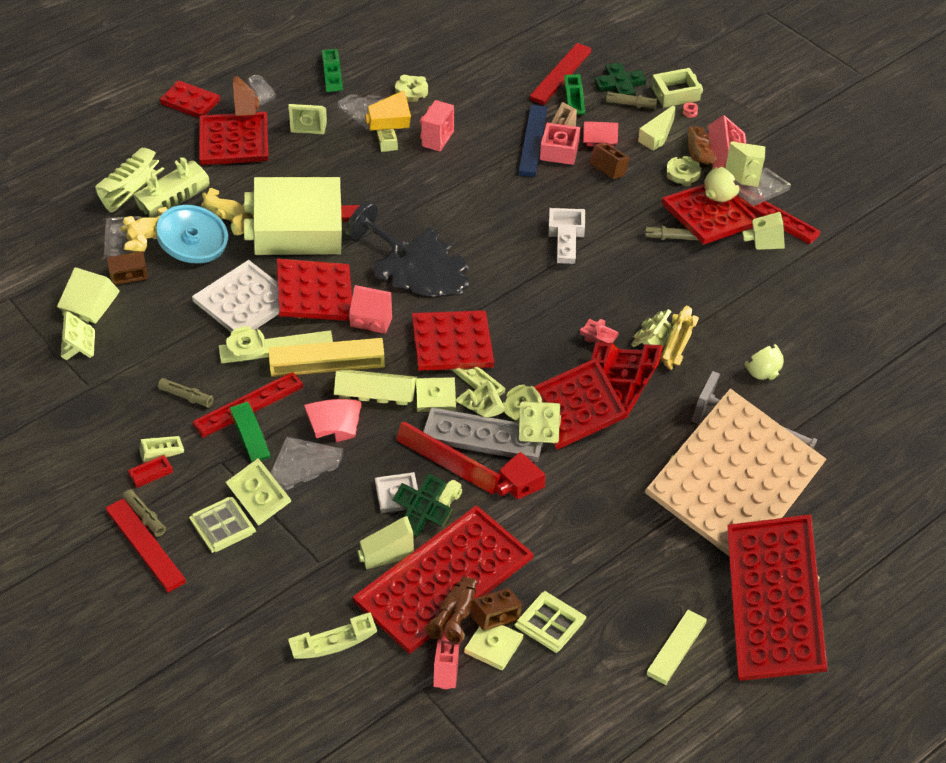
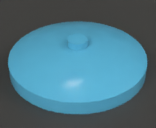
(191, 234)

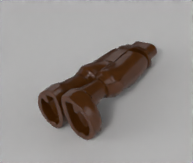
(456, 603)

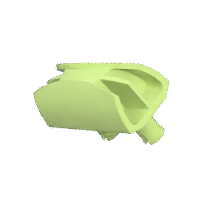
(127, 179)
(172, 189)

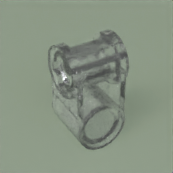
(262, 89)

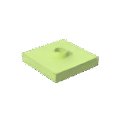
(436, 394)
(494, 645)

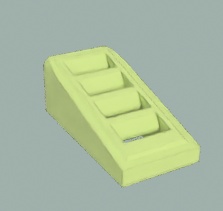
(387, 140)
(149, 451)

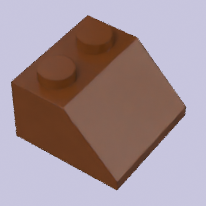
(245, 98)

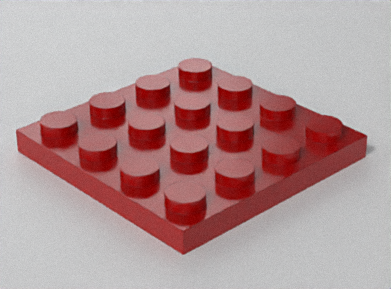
(233, 138)
(706, 217)
(313, 289)
(452, 340)
(584, 400)

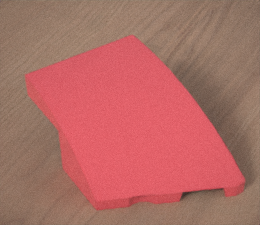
(334, 417)

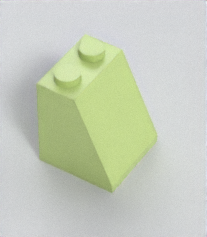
(87, 295)

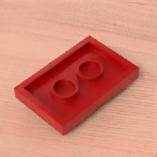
(189, 99)

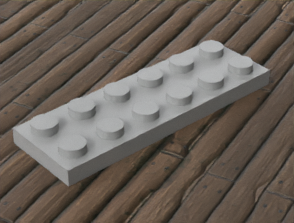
(479, 434)

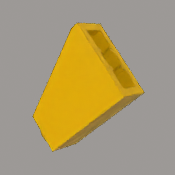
(389, 113)

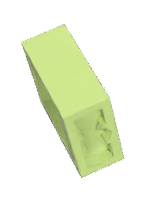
(680, 96)

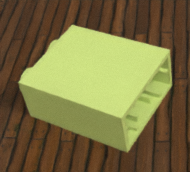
(294, 215)

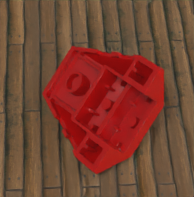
(627, 369)

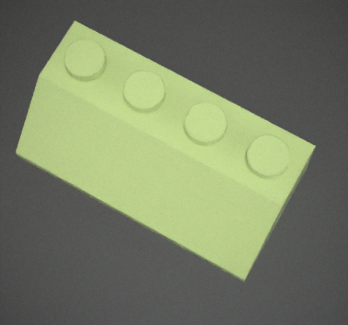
(375, 386)

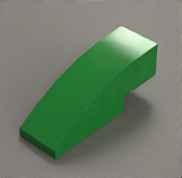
(574, 92)
(249, 432)

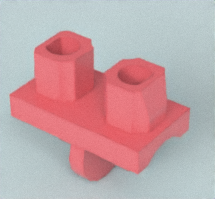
(598, 332)

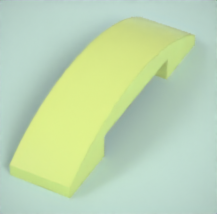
(333, 640)

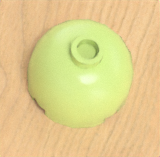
(720, 185)
(766, 363)

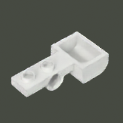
(566, 225)

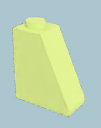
(387, 545)

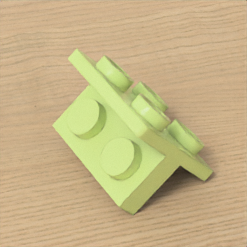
(654, 330)
(76, 337)
(539, 422)

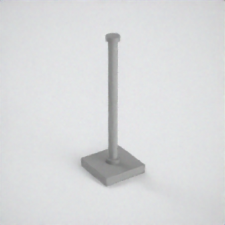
(707, 398)

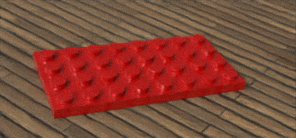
(414, 588)
(776, 598)

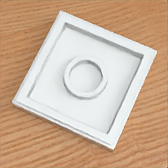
(388, 486)

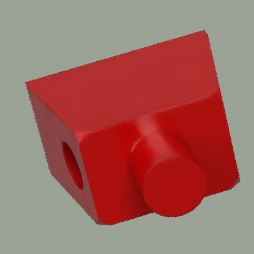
(520, 477)

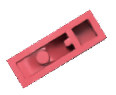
(446, 664)

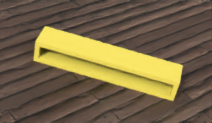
(326, 357)

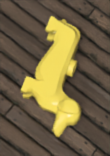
(227, 210)
(139, 231)
(678, 338)

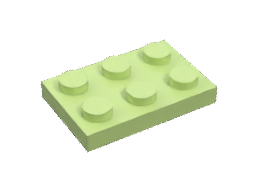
(258, 491)

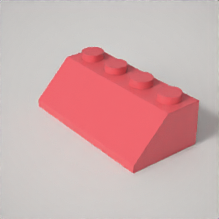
(722, 133)

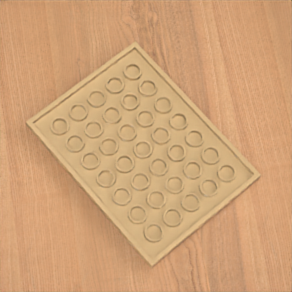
(734, 471)

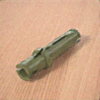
(638, 101)
(670, 233)
(192, 395)
(148, 517)

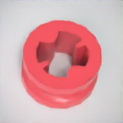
(690, 110)

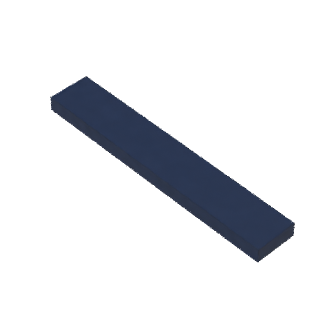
(533, 141)

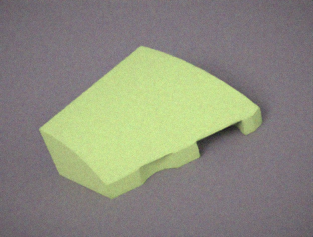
(482, 400)

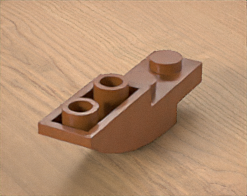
(699, 146)

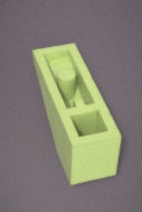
(656, 131)

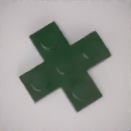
(620, 80)
(424, 503)

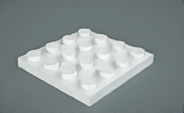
(241, 298)

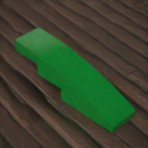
(332, 70)

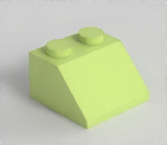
(307, 119)
(745, 163)

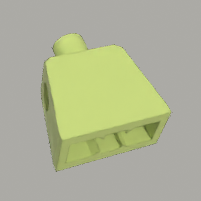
(767, 232)

